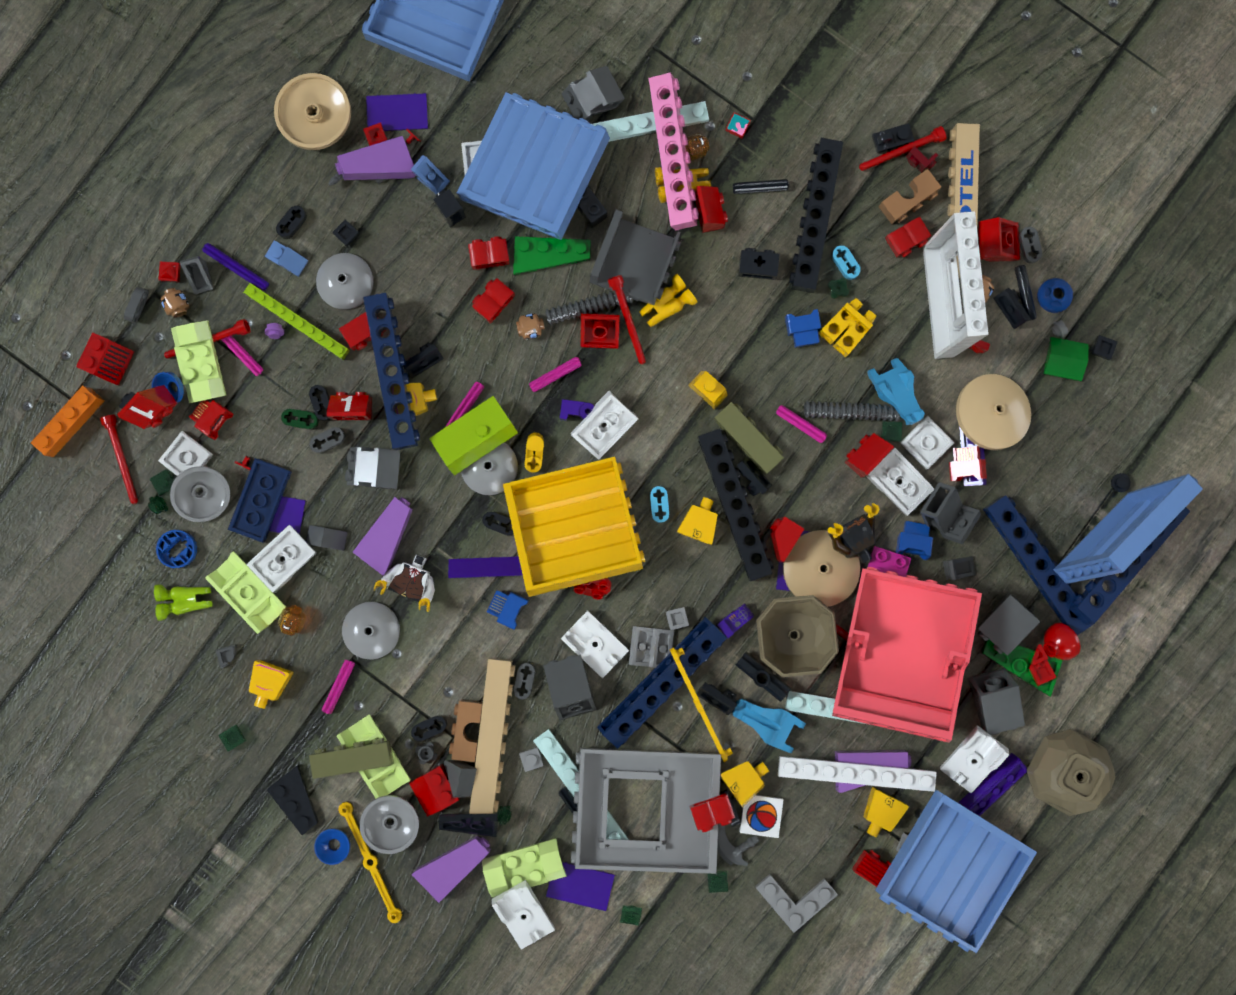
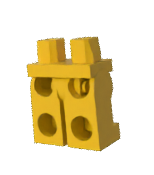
(853, 322)

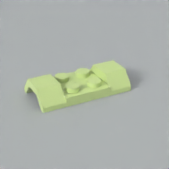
(198, 361)
(246, 593)
(379, 780)
(532, 863)

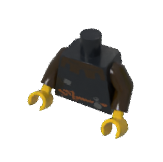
(856, 535)

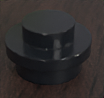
(1120, 482)

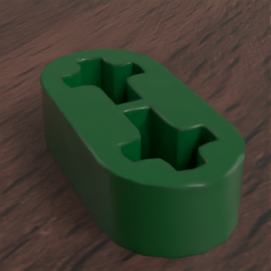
(299, 423)

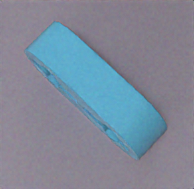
(849, 259)
(664, 503)

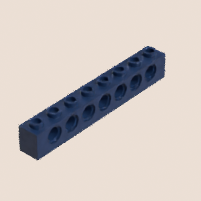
(373, 306)
(1028, 561)
(1091, 613)
(652, 683)

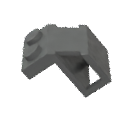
(593, 94)
(373, 467)
(949, 514)

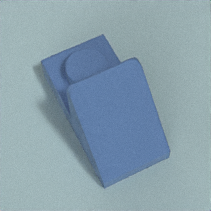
(429, 175)
(286, 258)

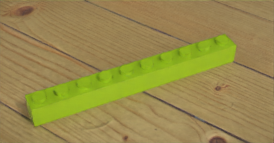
(296, 321)

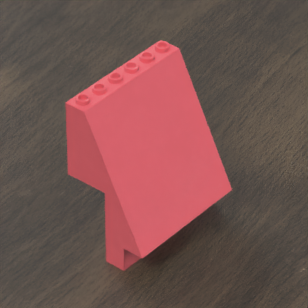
(907, 654)

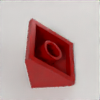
(600, 330)

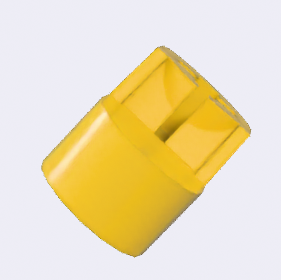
(535, 443)

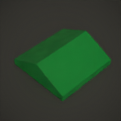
(1066, 359)

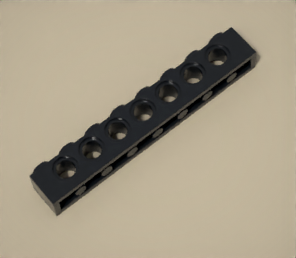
(832, 150)
(706, 442)

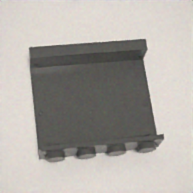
(638, 256)

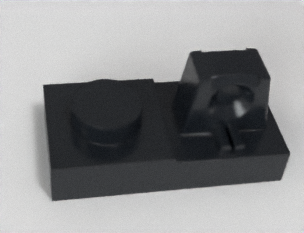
(892, 138)
(1011, 308)
(420, 362)
(758, 481)
(724, 702)

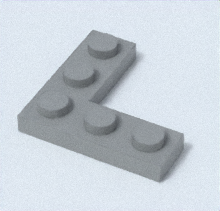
(796, 913)

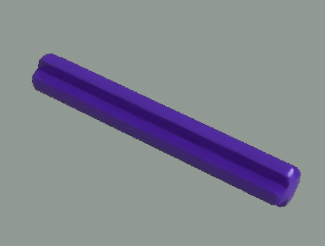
(235, 267)

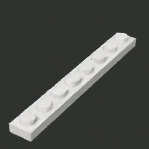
(857, 773)

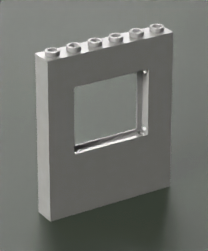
(685, 781)

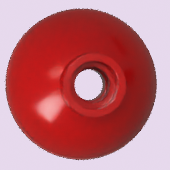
(1061, 642)

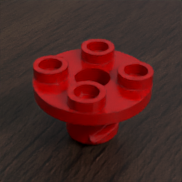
(596, 589)

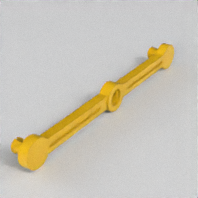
(724, 753)
(394, 914)

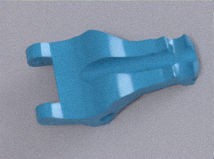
(898, 390)
(770, 723)

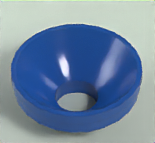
(1048, 301)
(166, 379)
(324, 851)

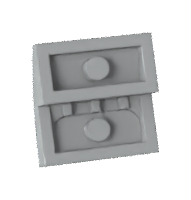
(650, 646)

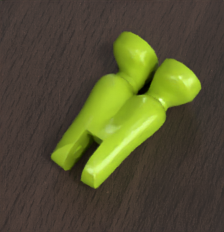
(183, 598)

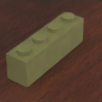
(748, 438)
(351, 759)

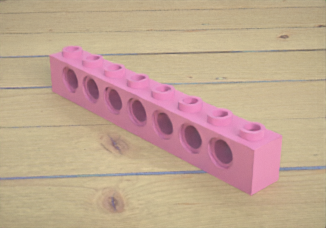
(659, 87)

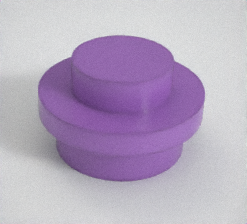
(274, 330)

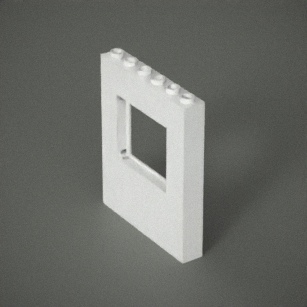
(950, 328)

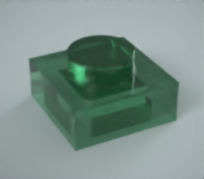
(891, 431)
(162, 482)
(232, 738)
(717, 882)
(630, 915)

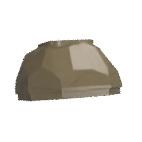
(815, 639)
(1056, 769)

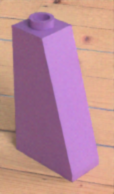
(378, 161)
(384, 537)
(889, 758)
(448, 869)

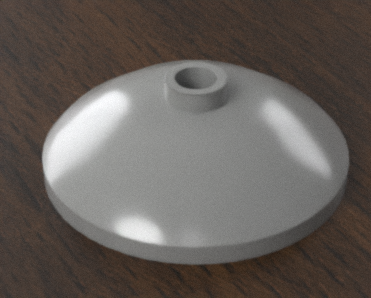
(350, 292)
(491, 480)
(200, 505)
(384, 630)
(386, 836)

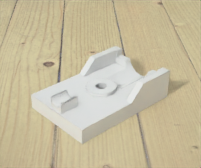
(617, 419)
(913, 486)
(268, 564)
(590, 630)
(977, 746)
(521, 901)

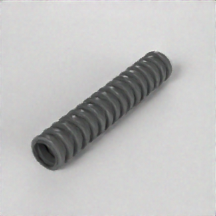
(584, 307)
(851, 411)

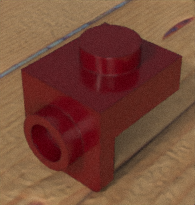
(919, 161)

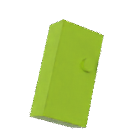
(473, 435)

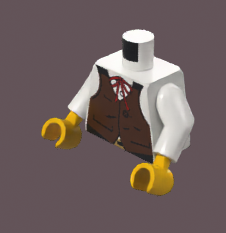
(409, 581)

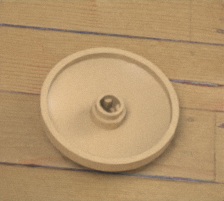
(303, 98)
(993, 412)
(804, 575)

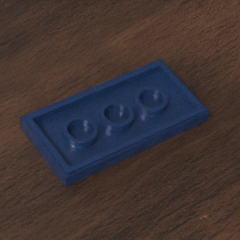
(259, 500)

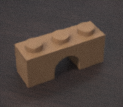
(897, 207)
(464, 747)

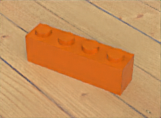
(67, 421)

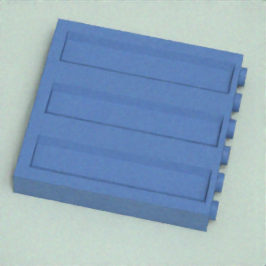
(434, 31)
(533, 165)
(1128, 530)
(955, 872)

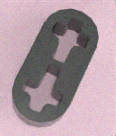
(1034, 244)
(136, 304)
(325, 436)
(519, 679)

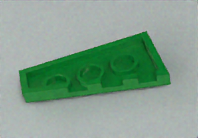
(542, 253)
(1019, 662)

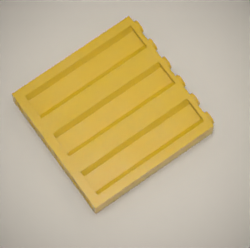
(573, 526)

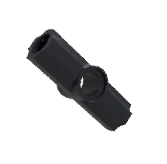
(773, 685)

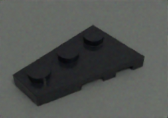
(294, 801)
(470, 823)

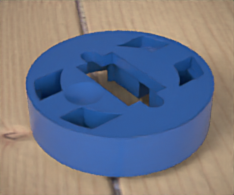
(170, 542)

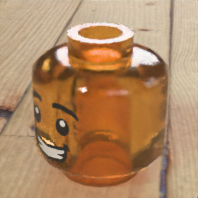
(697, 146)
(291, 620)

